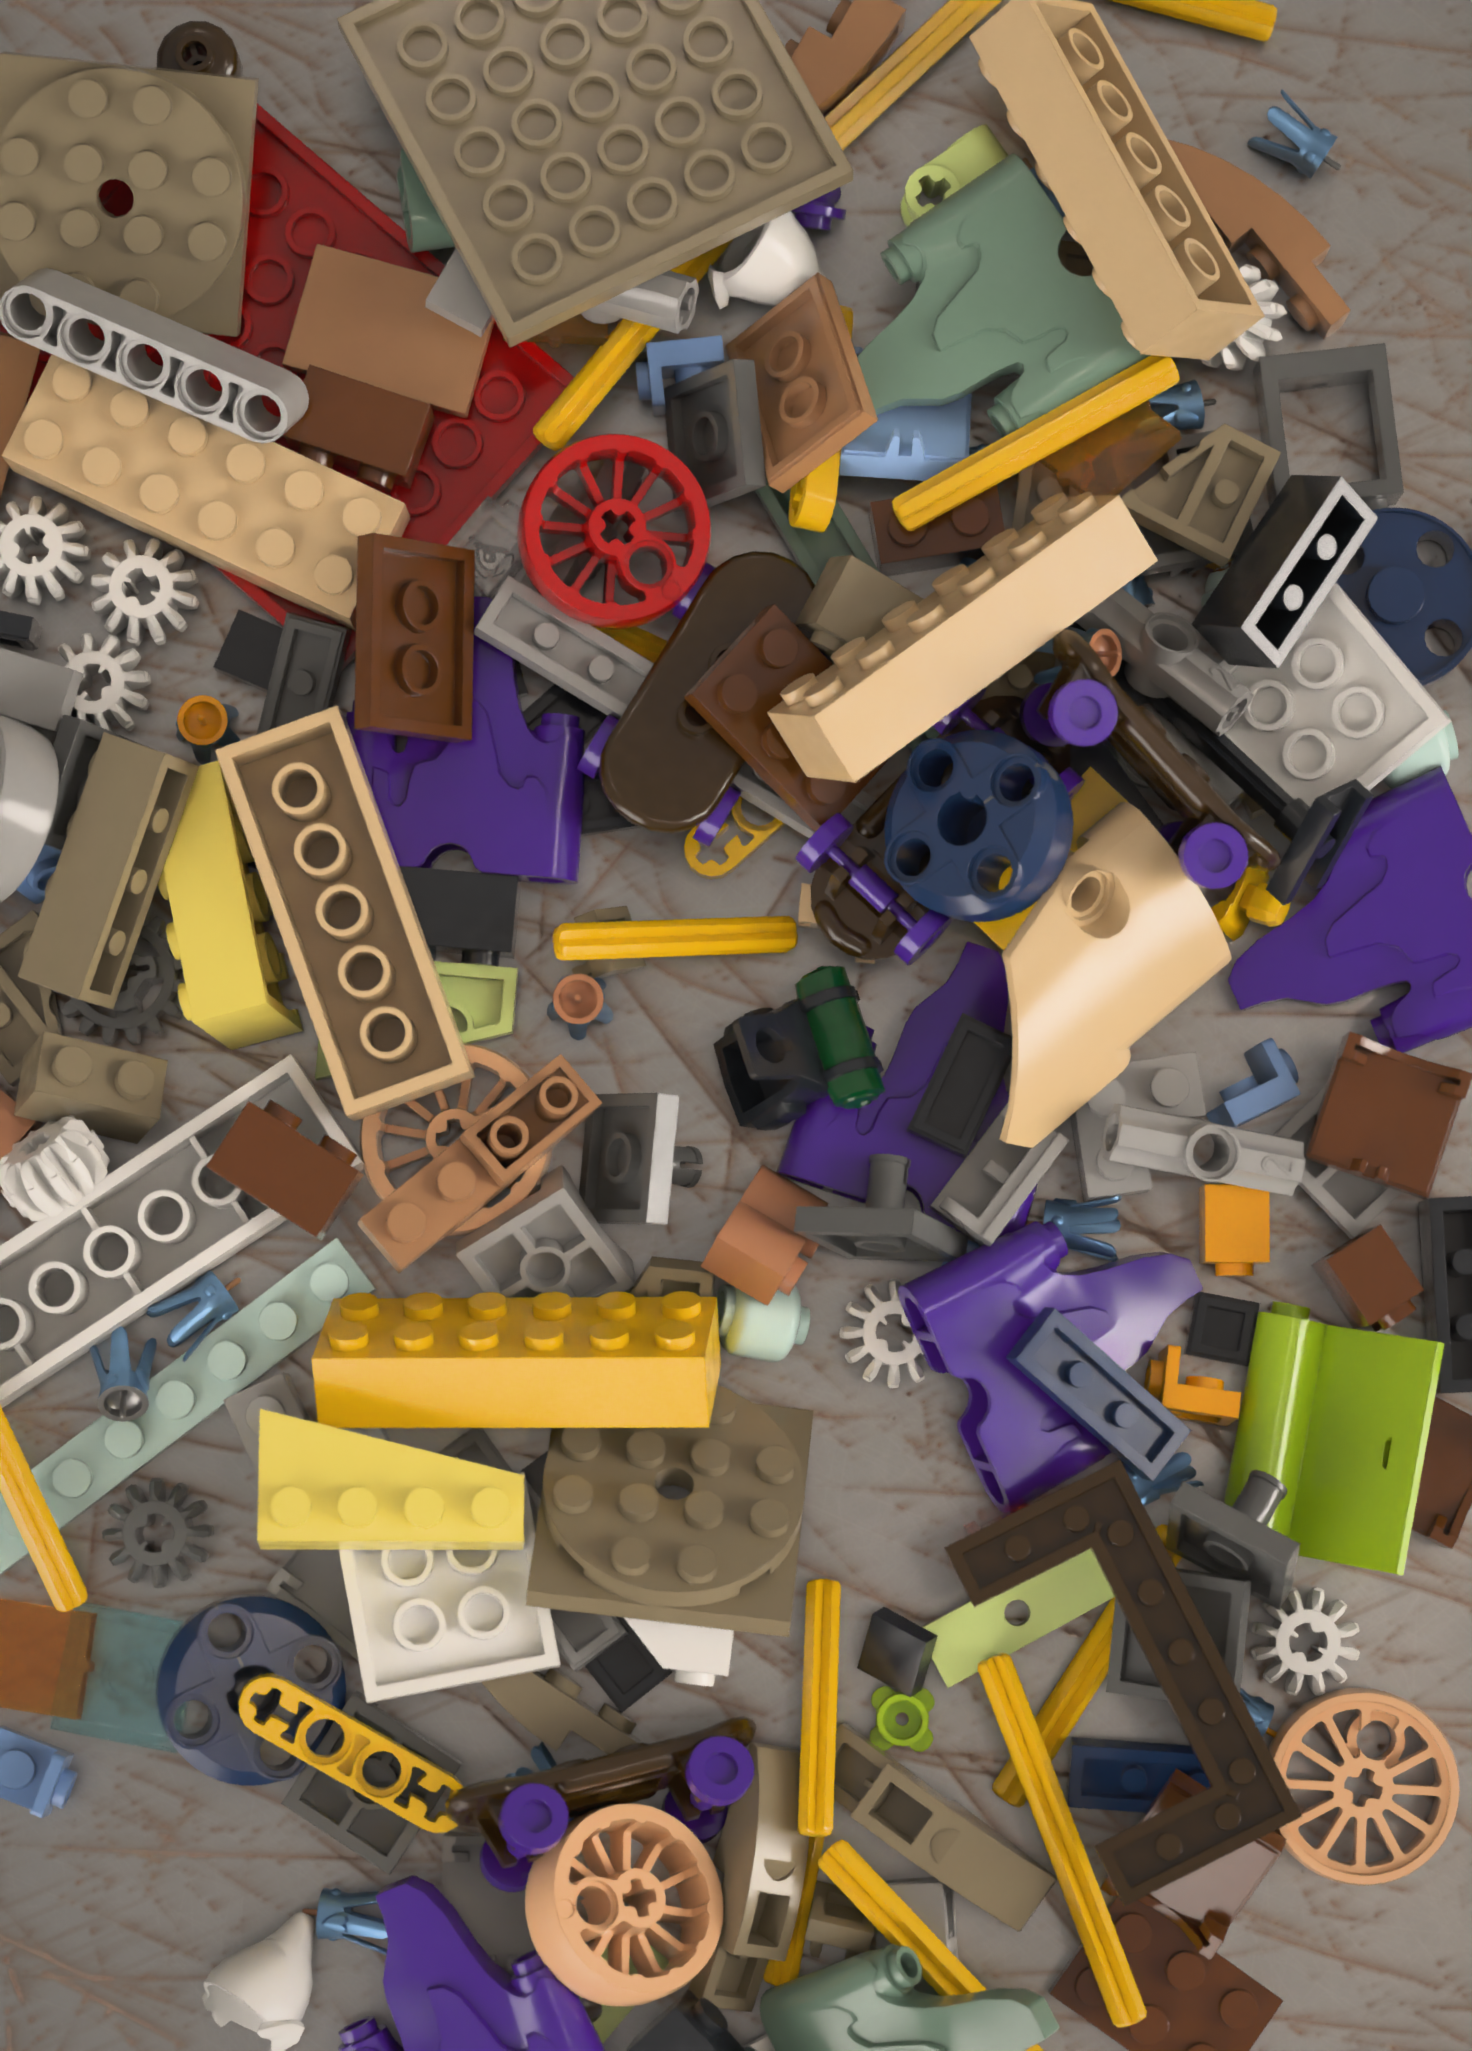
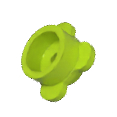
(914, 1732)

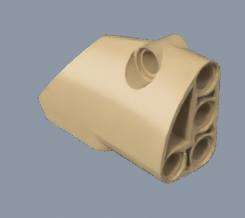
(1100, 967)

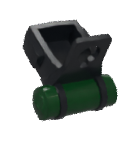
(800, 1053)

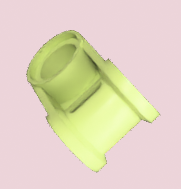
(951, 170)

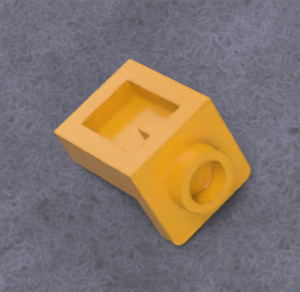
(1198, 1399)

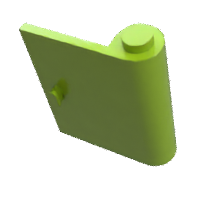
(1343, 1430)

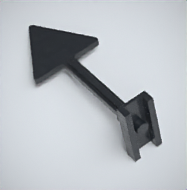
(1315, 832)

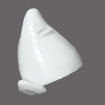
(765, 263)
(266, 1984)

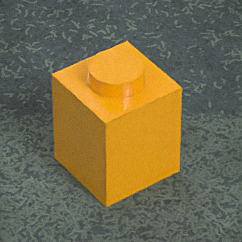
(1233, 1228)

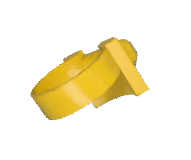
(1249, 902)

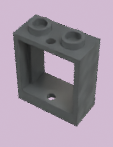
(1323, 370)

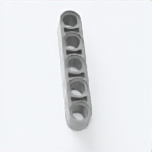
(125, 359)

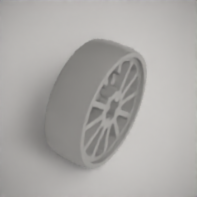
(26, 800)

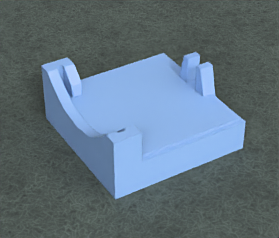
(910, 442)

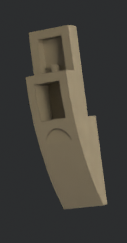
(551, 1710)
(936, 1832)
(761, 1883)

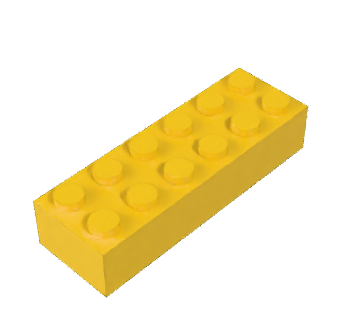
(518, 1361)

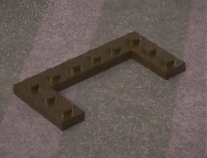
(1246, 1785)

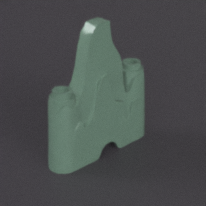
(993, 307)
(873, 2007)

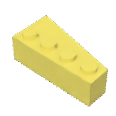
(218, 923)
(368, 1493)

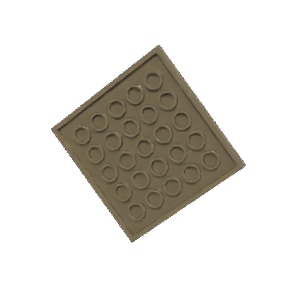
(592, 136)

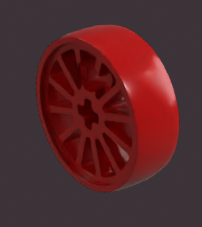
(653, 598)

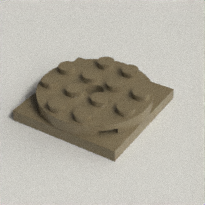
(165, 133)
(697, 1560)

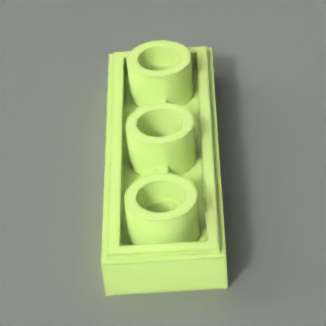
(980, 1632)

